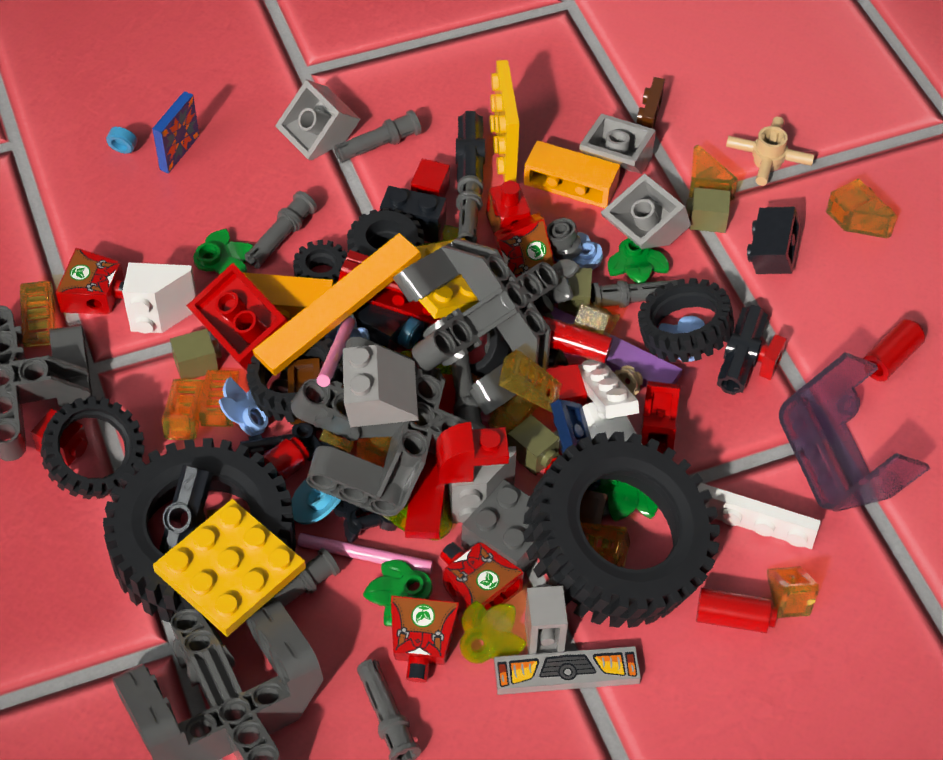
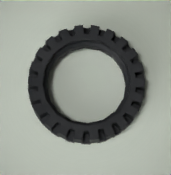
(694, 342)
(277, 403)
(90, 409)

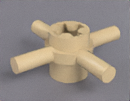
(770, 150)

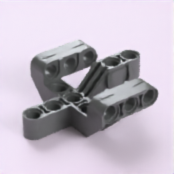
(502, 303)
(37, 379)
(355, 479)
(236, 719)

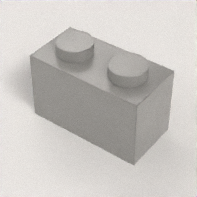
(545, 619)

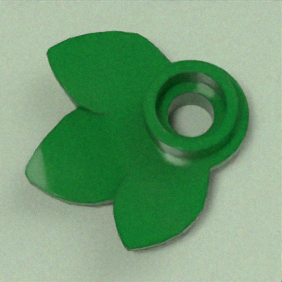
(220, 253)
(637, 262)
(624, 500)
(396, 582)

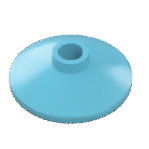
(311, 505)

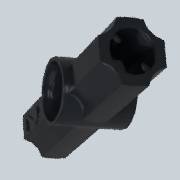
(470, 145)
(742, 350)
(188, 497)

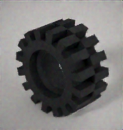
(319, 255)

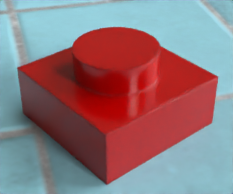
(771, 356)

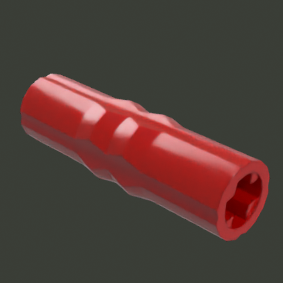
(578, 340)

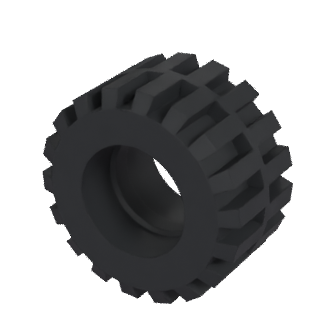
(379, 227)

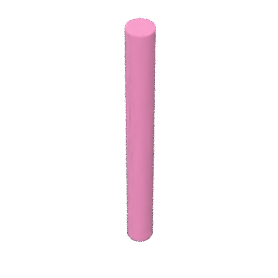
(335, 352)
(362, 552)

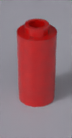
(895, 348)
(735, 610)

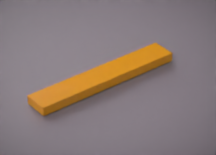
(336, 304)

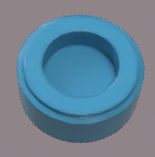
(121, 140)
(411, 333)

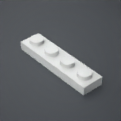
(607, 390)
(762, 517)

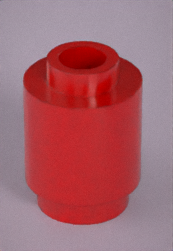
(287, 457)

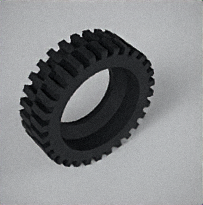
(155, 485)
(586, 575)

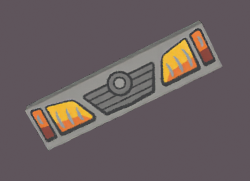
(566, 670)

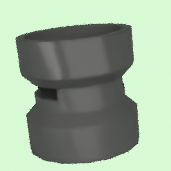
(564, 239)

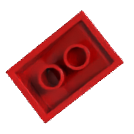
(236, 314)

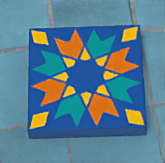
(176, 132)

